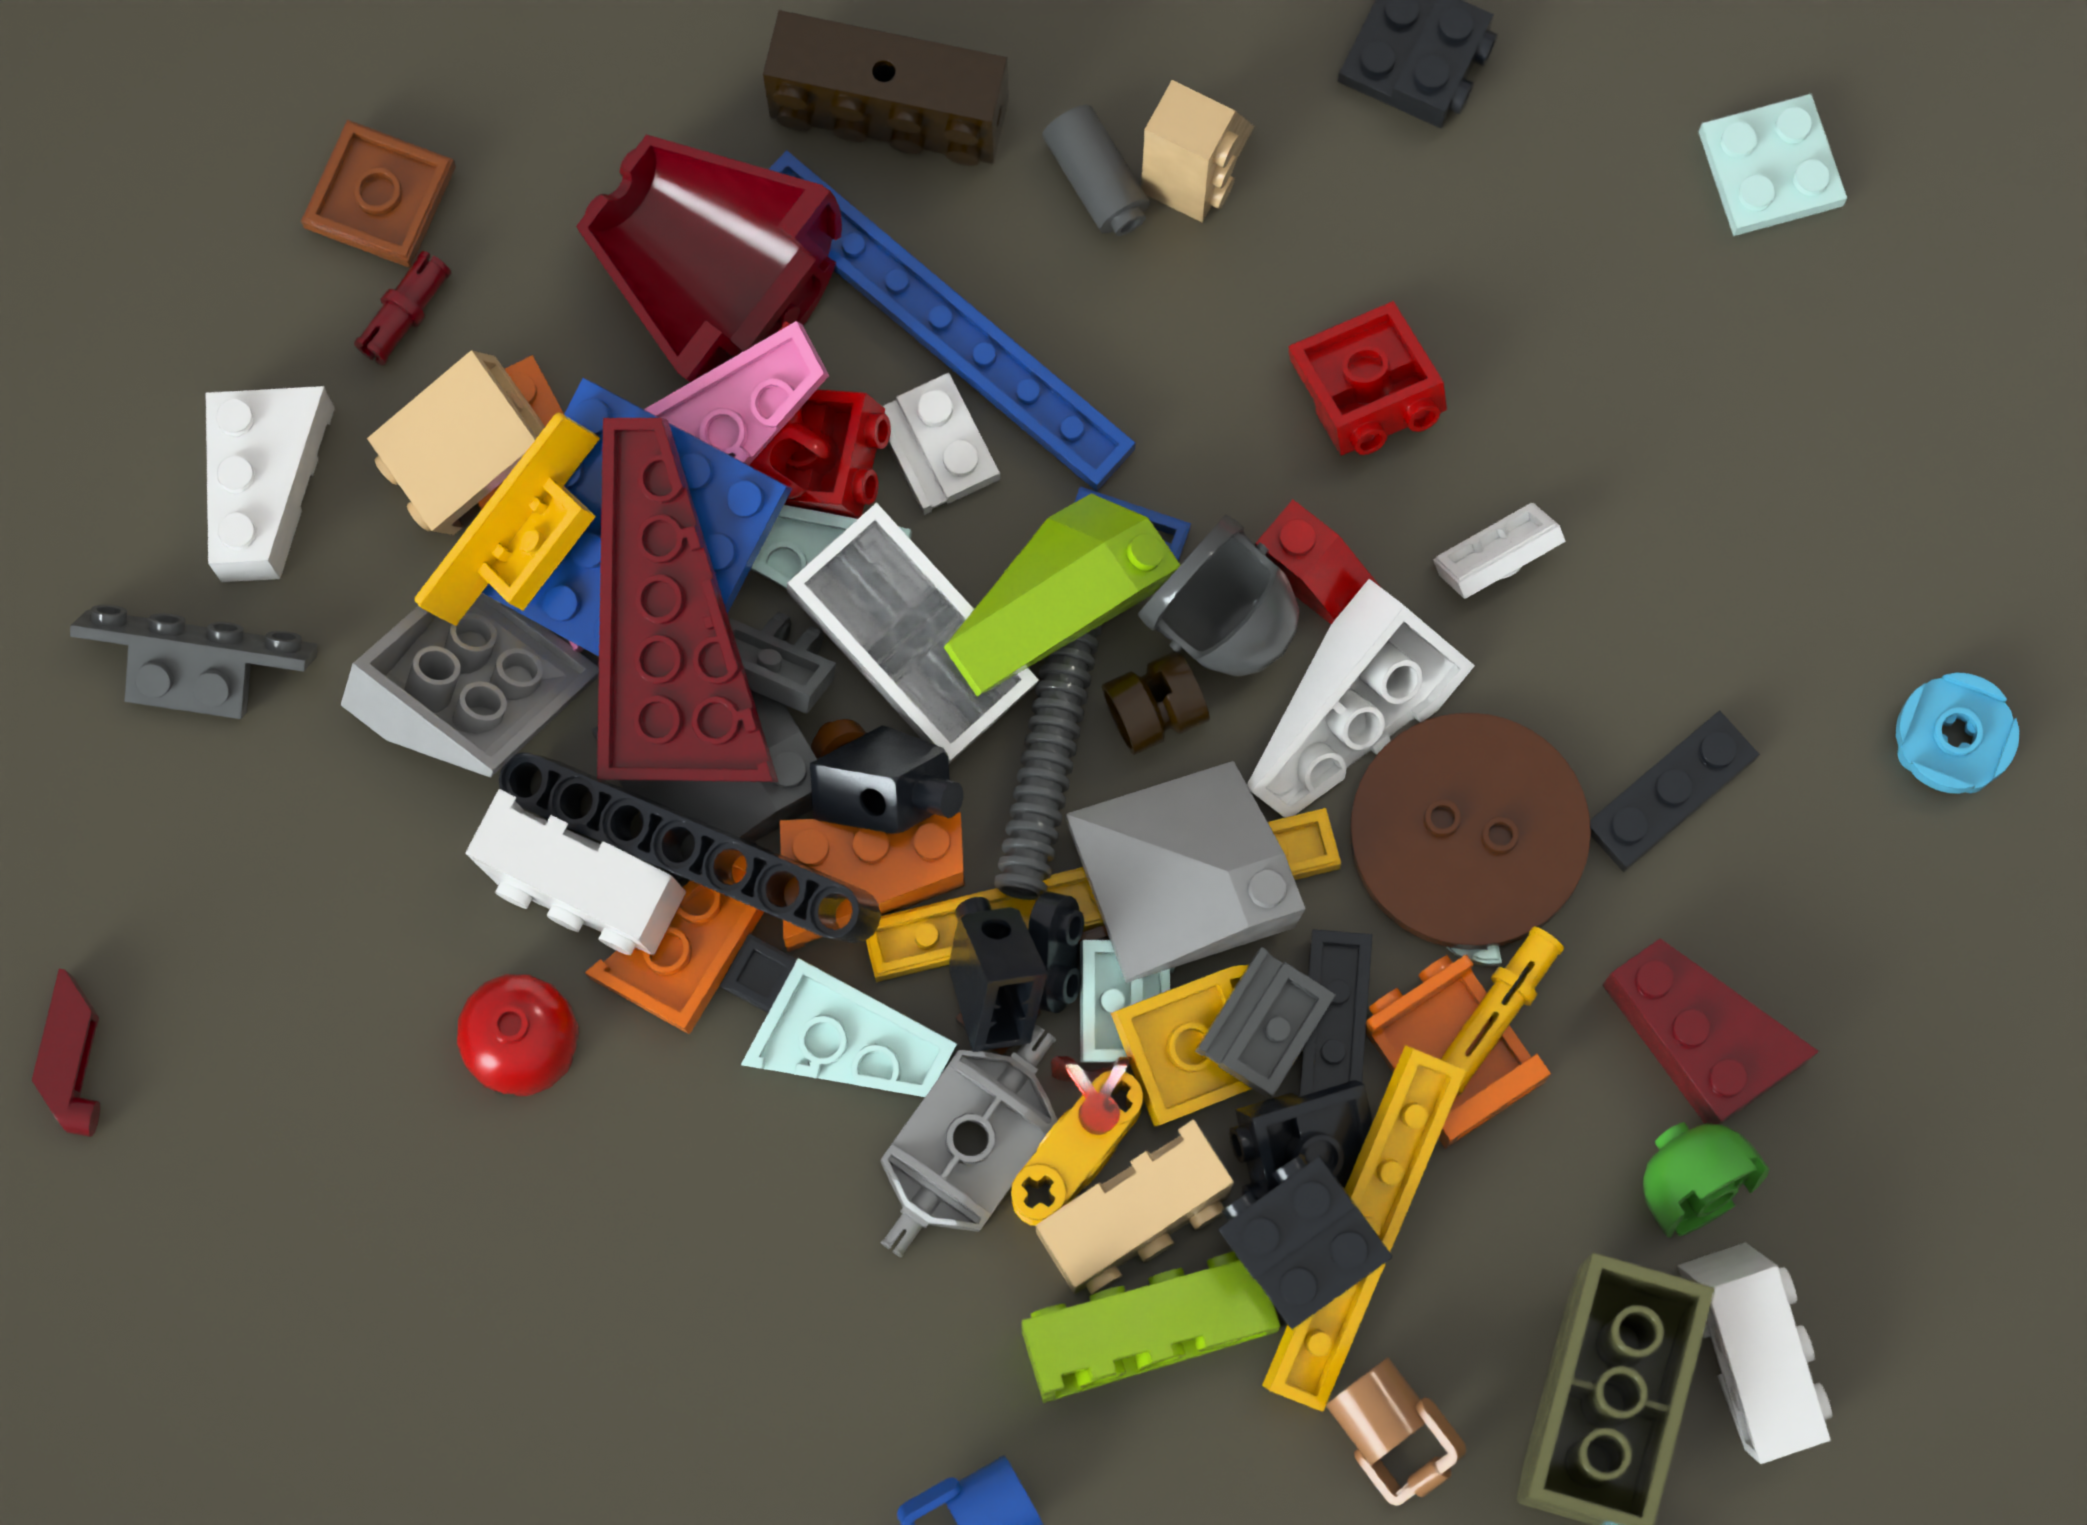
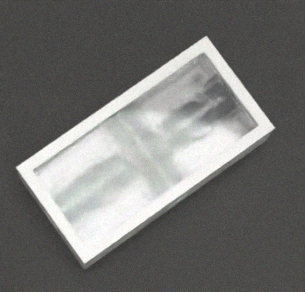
(892, 620)

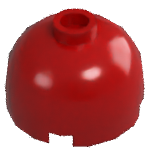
(517, 1034)

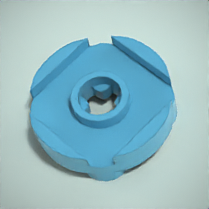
(1987, 718)

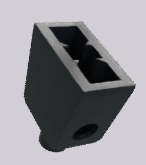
(884, 783)
(995, 975)

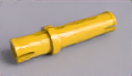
(1538, 954)

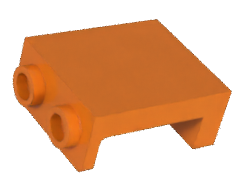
(1430, 1021)

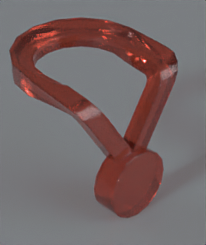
(1098, 1111)

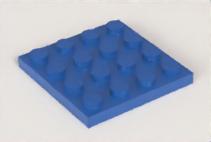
(730, 500)

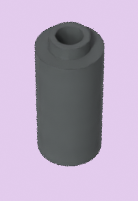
(1097, 170)

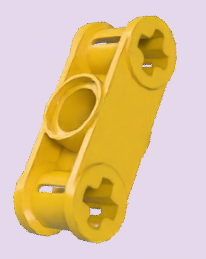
(1071, 1155)

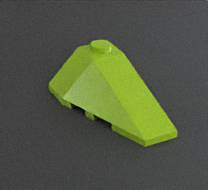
(1062, 584)

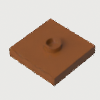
(378, 193)

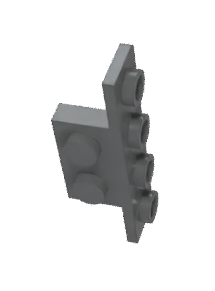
(191, 664)

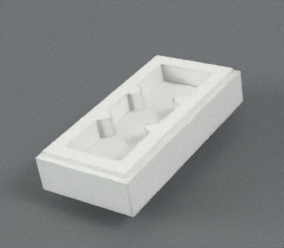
(1499, 550)

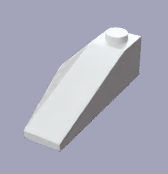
(1362, 687)

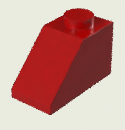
(1315, 560)

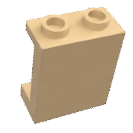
(456, 441)

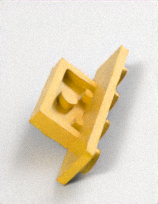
(520, 529)

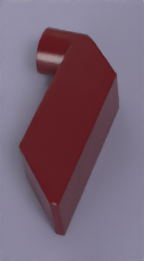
(65, 1057)

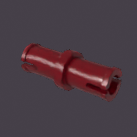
(402, 307)

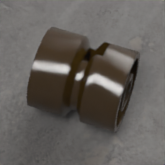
(1134, 700)

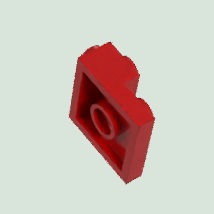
(1369, 380)
(853, 430)

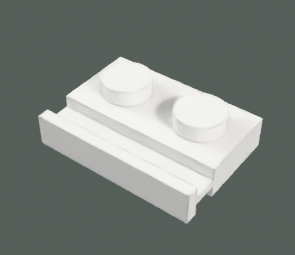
(938, 444)

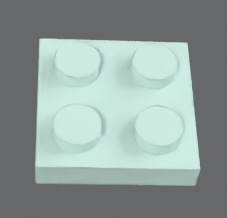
(1772, 164)

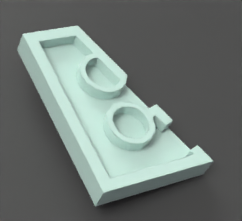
(847, 1037)

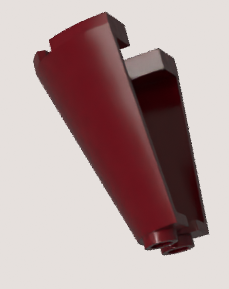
(712, 249)

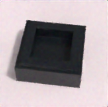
(758, 973)

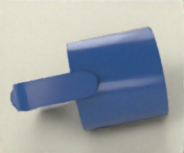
(982, 1498)

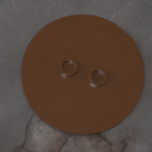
(1470, 830)

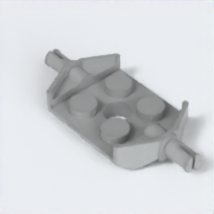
(960, 1190)

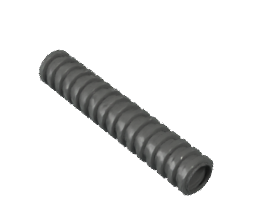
(1045, 768)

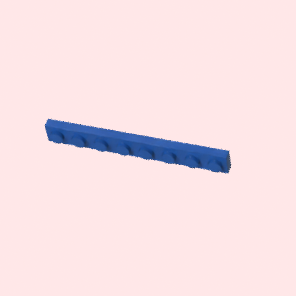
(971, 343)

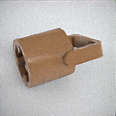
(1381, 1414)

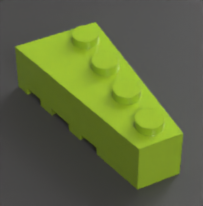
(1146, 1327)

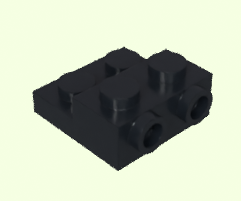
(1419, 55)
(1316, 1124)
(1303, 1239)

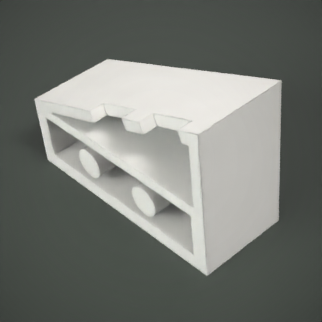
(257, 474)
(574, 877)
(1761, 1353)

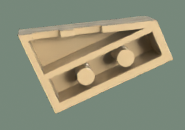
(1191, 151)
(1136, 1211)

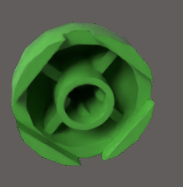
(1699, 1175)

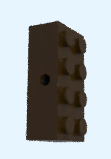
(886, 88)

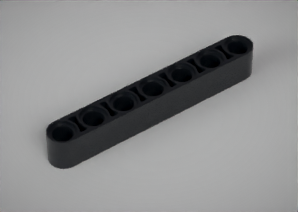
(713, 851)

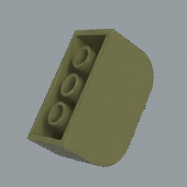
(1614, 1394)

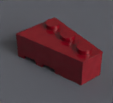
(1704, 1032)

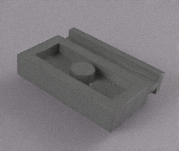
(1265, 1023)

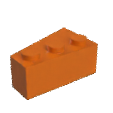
(891, 867)

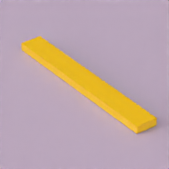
(925, 934)

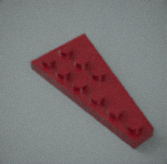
(668, 659)

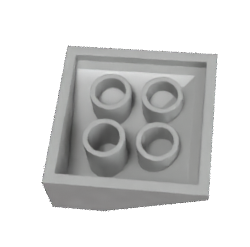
(466, 688)
(1184, 870)

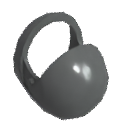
(1226, 604)

